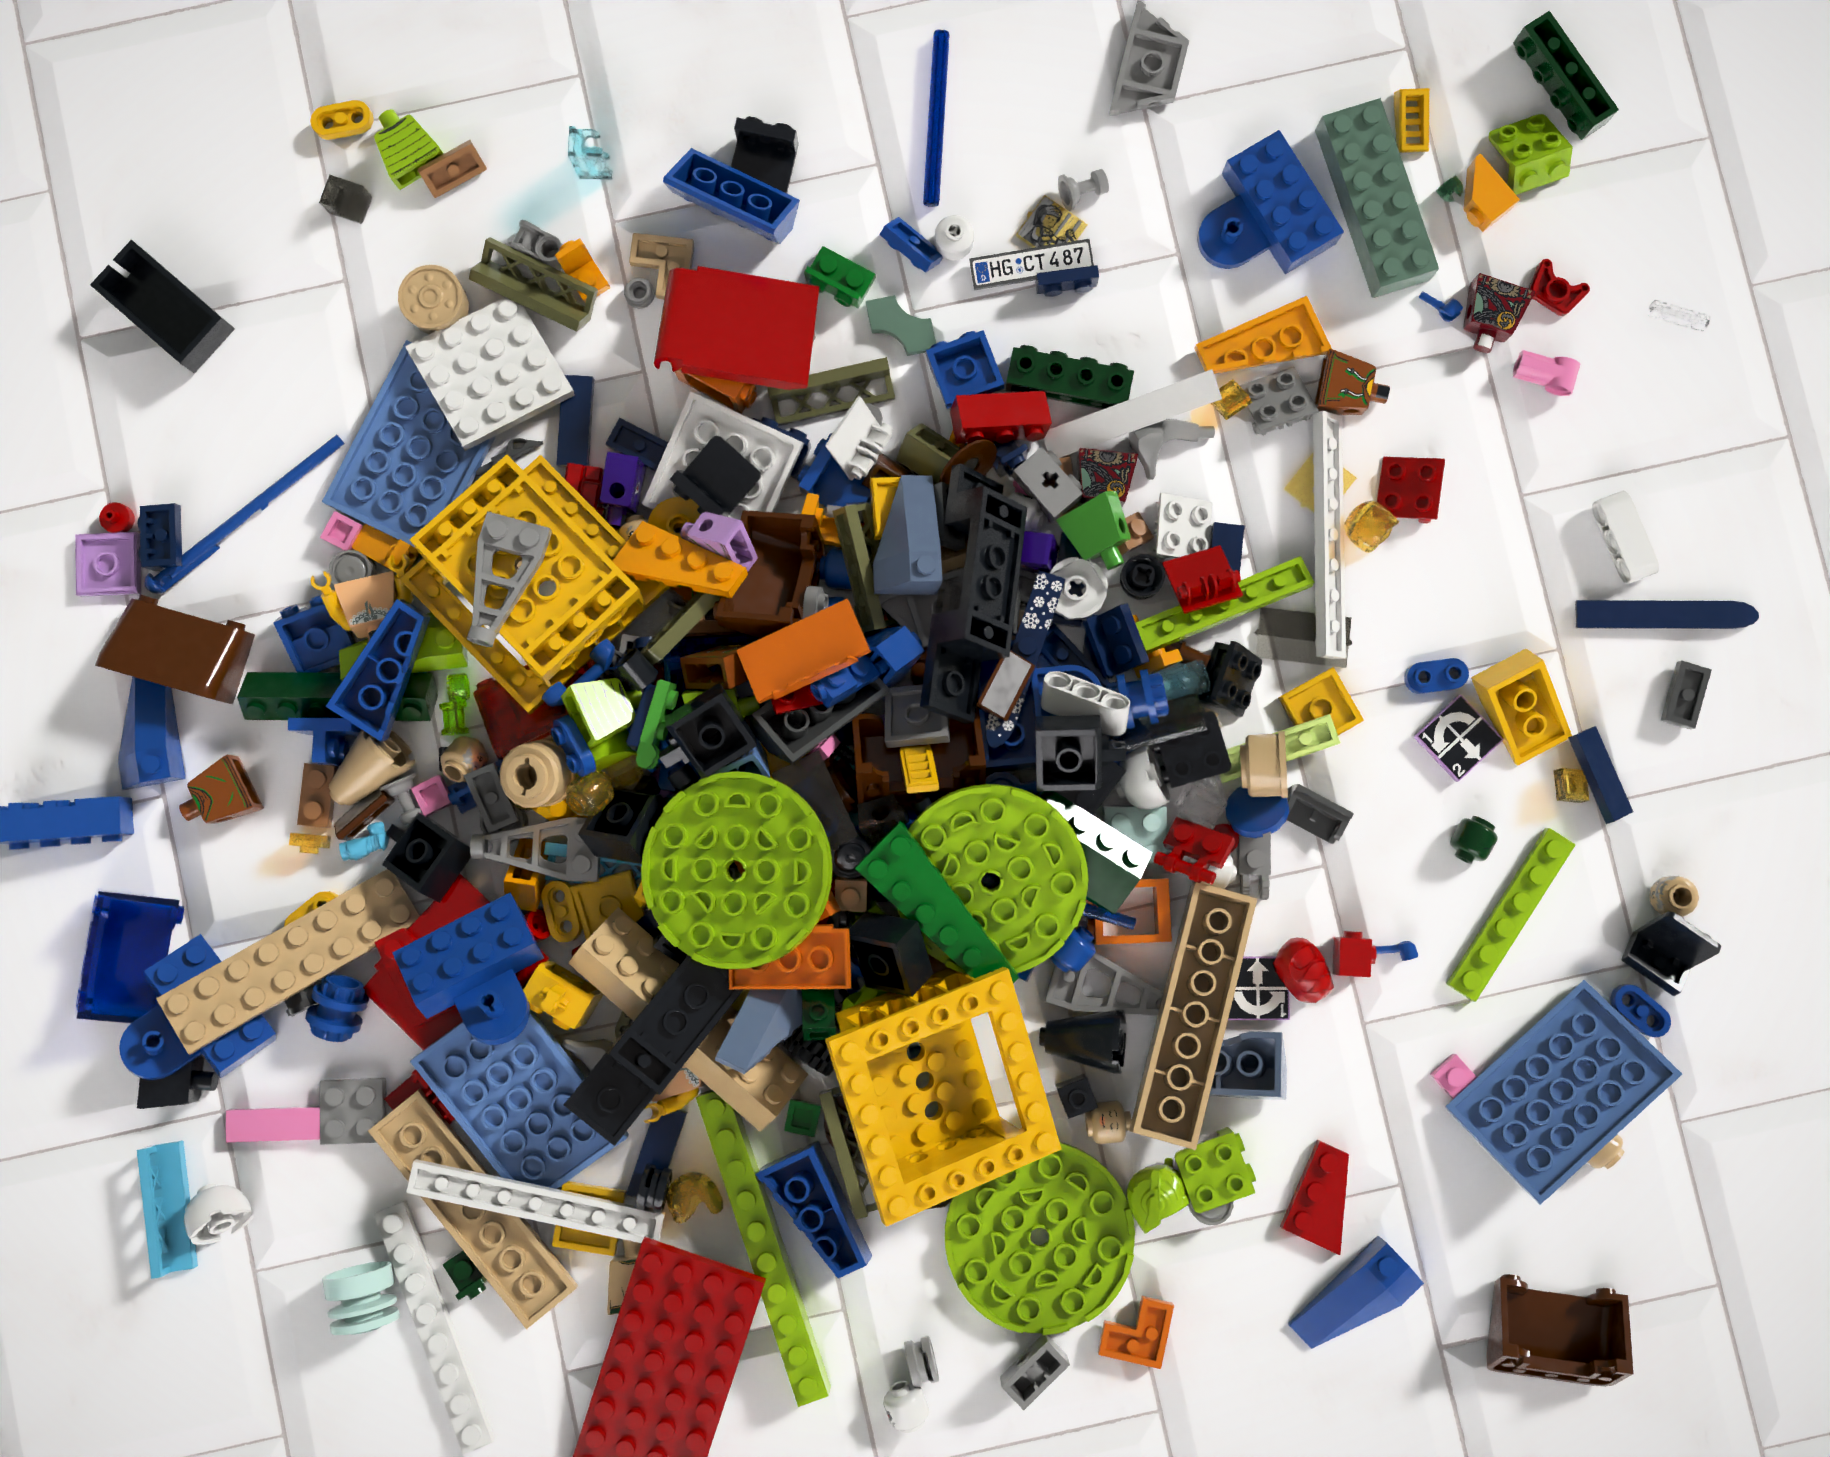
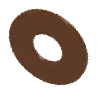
(982, 449)

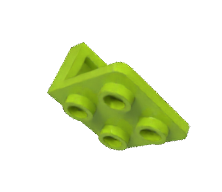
(1534, 152)
(1216, 1171)

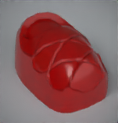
(1303, 970)

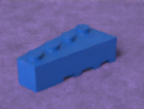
(380, 675)
(66, 820)
(816, 1202)

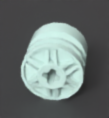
(361, 1299)

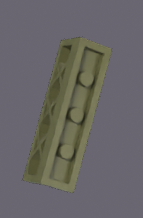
(528, 292)
(830, 380)
(858, 564)
(844, 1153)

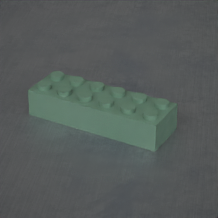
(1376, 198)

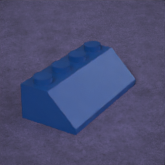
(733, 195)

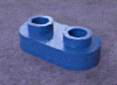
(1437, 676)
(578, 755)
(1639, 1009)

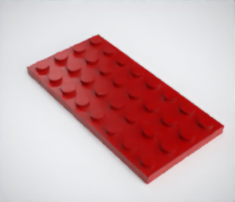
(670, 1356)

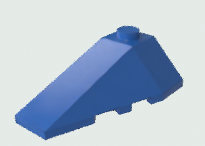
(150, 737)
(1361, 1292)

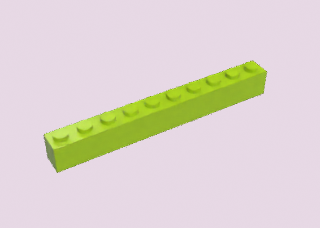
(765, 1249)

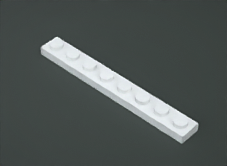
(1329, 536)
(533, 1202)
(434, 1327)

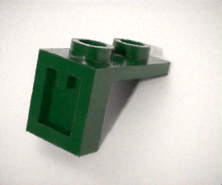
(818, 1014)

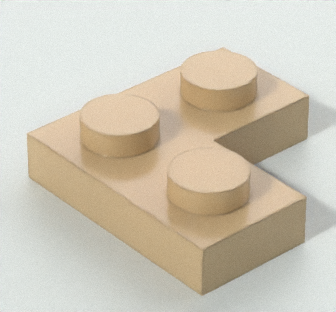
(662, 254)

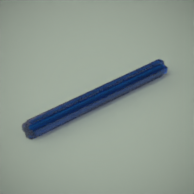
(936, 118)

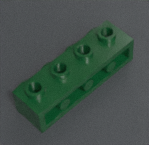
(1565, 75)
(1068, 379)

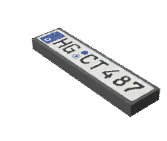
(1025, 264)

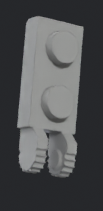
(1254, 859)

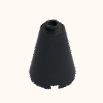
(1088, 1039)

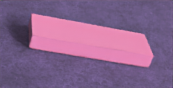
(273, 1124)

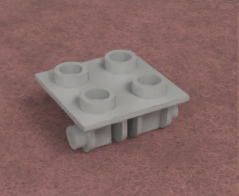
(1278, 401)

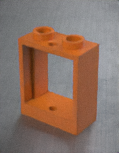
(729, 393)
(1161, 918)

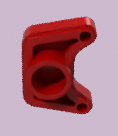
(1555, 291)

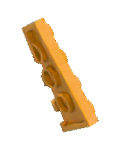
(1271, 338)
(675, 561)

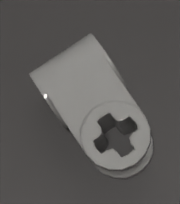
(536, 243)

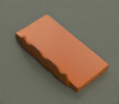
(804, 652)
(816, 963)

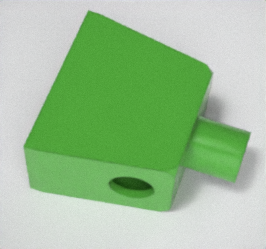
(1097, 529)

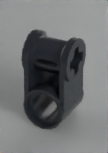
(633, 670)

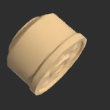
(432, 298)
(1264, 765)
(536, 774)

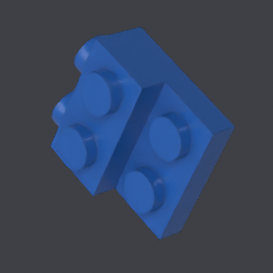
(964, 367)
(311, 636)
(844, 682)

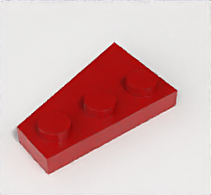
(385, 948)
(1319, 1199)

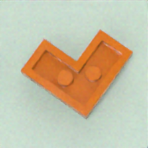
(1144, 1342)

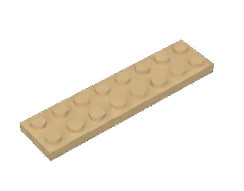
(287, 961)
(497, 1243)

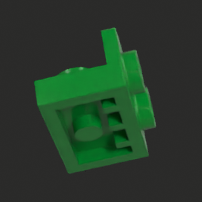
(839, 277)

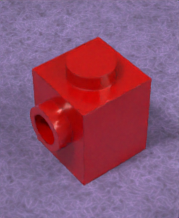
(1353, 955)

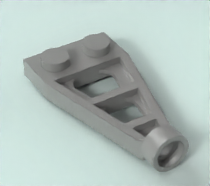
(513, 537)
(580, 861)
(1066, 990)

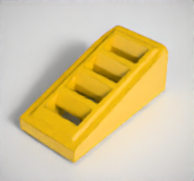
(1422, 97)
(918, 769)

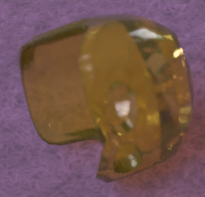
(1369, 524)
(689, 1191)

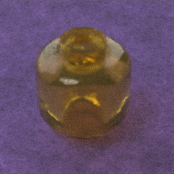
(589, 793)

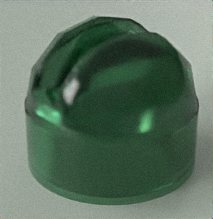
(1449, 187)

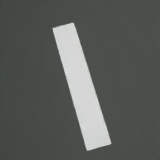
(1133, 414)

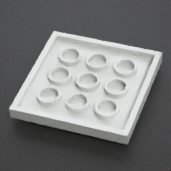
(490, 371)
(761, 445)

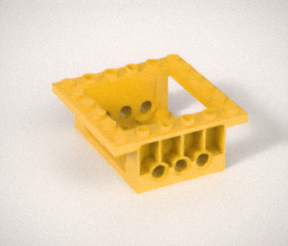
(551, 631)
(930, 1159)

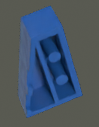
(893, 652)

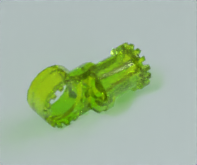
(454, 709)

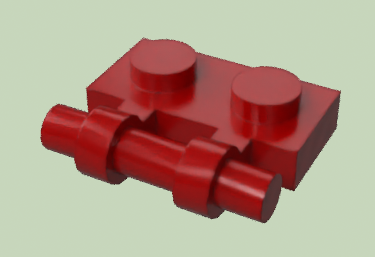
(1197, 843)

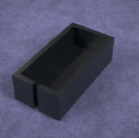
(163, 307)

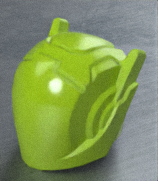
(1156, 1194)

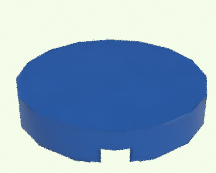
(1255, 815)

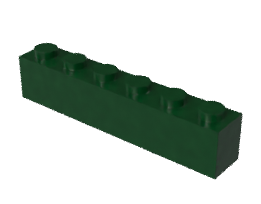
(307, 693)

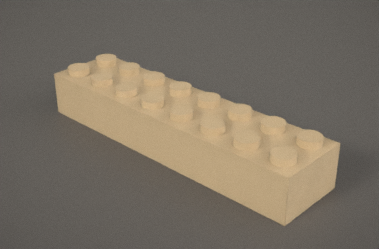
(631, 971)
(1193, 1015)

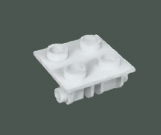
(858, 440)
(1182, 526)

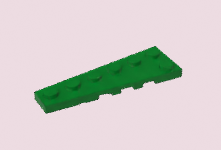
(918, 889)

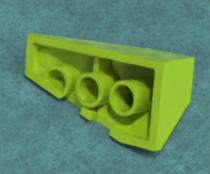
(437, 652)

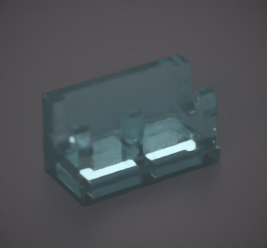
(586, 160)
(1186, 680)

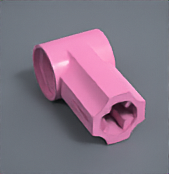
(1555, 373)

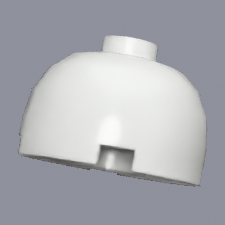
(1142, 780)
(214, 1212)

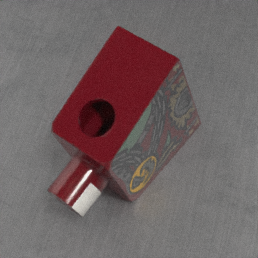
(1494, 310)
(1104, 472)

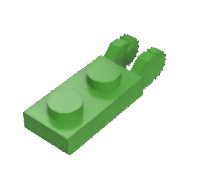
(654, 728)

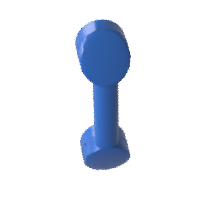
(601, 655)

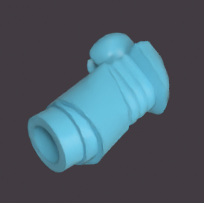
(361, 847)

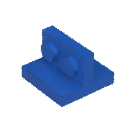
(328, 737)

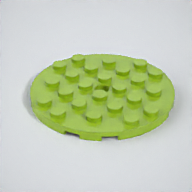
(1024, 845)
(775, 899)
(1047, 1284)

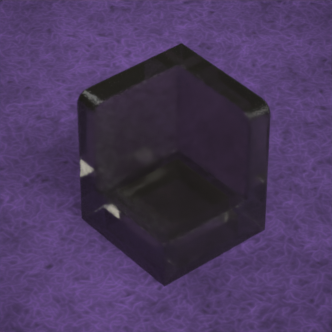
(345, 199)

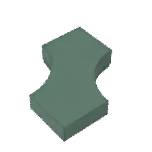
(890, 319)

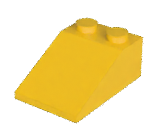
(1522, 705)

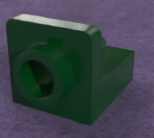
(465, 1276)

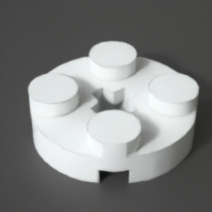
(1094, 592)

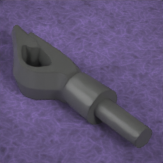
(512, 453)

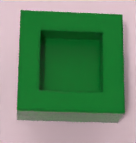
(802, 1117)

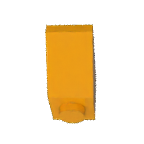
(1486, 194)
(525, 884)

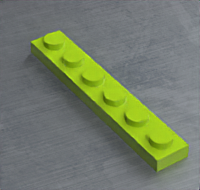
(1257, 592)
(1510, 914)

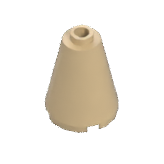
(369, 767)

